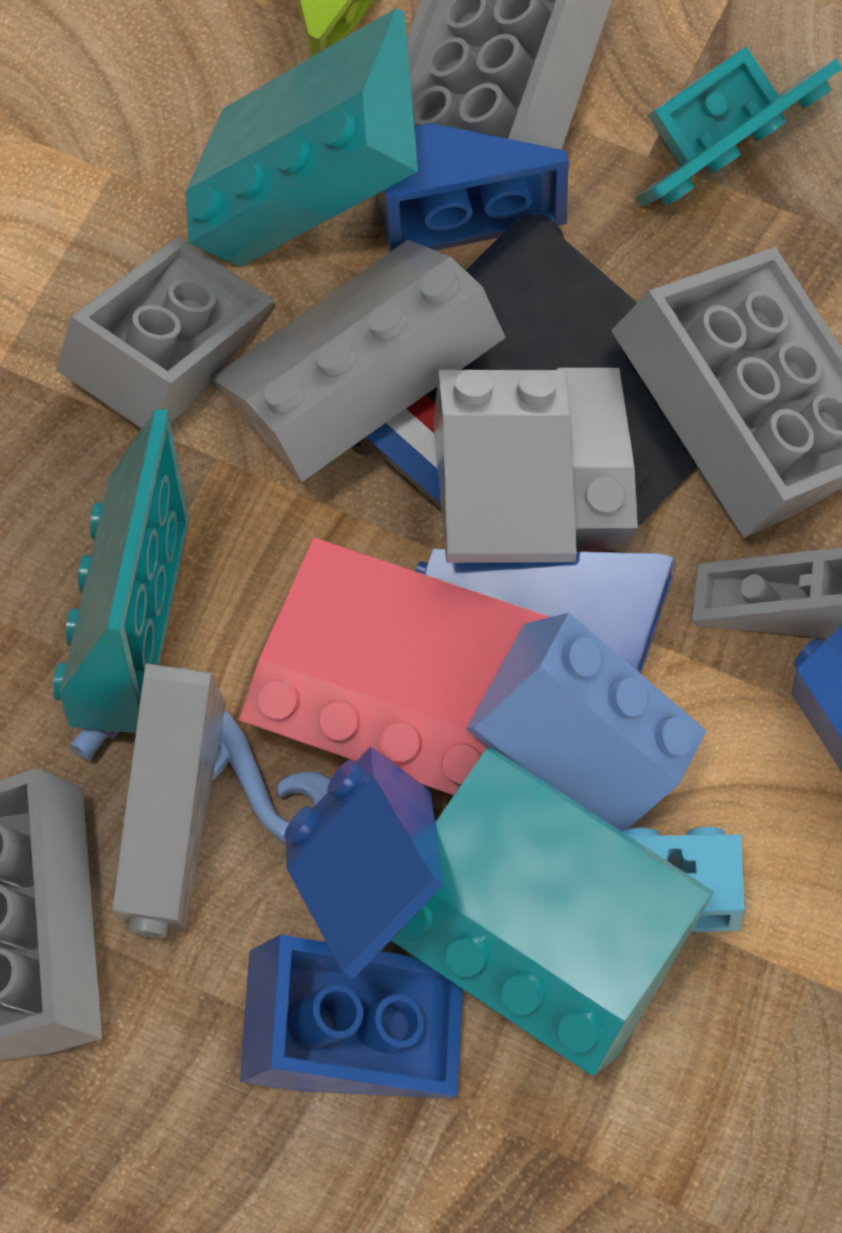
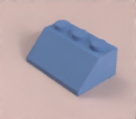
(586, 721)

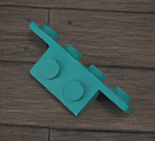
(719, 112)

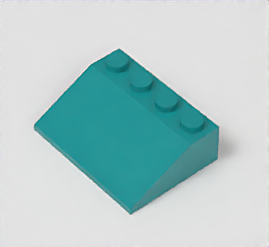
(306, 146)
(125, 584)
(551, 913)

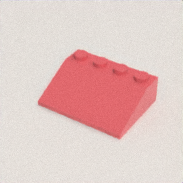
(382, 663)

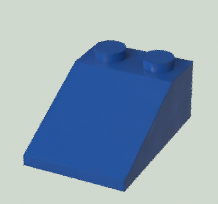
(472, 188)
(365, 857)
(370, 1035)

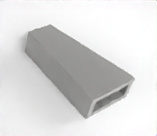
(167, 798)

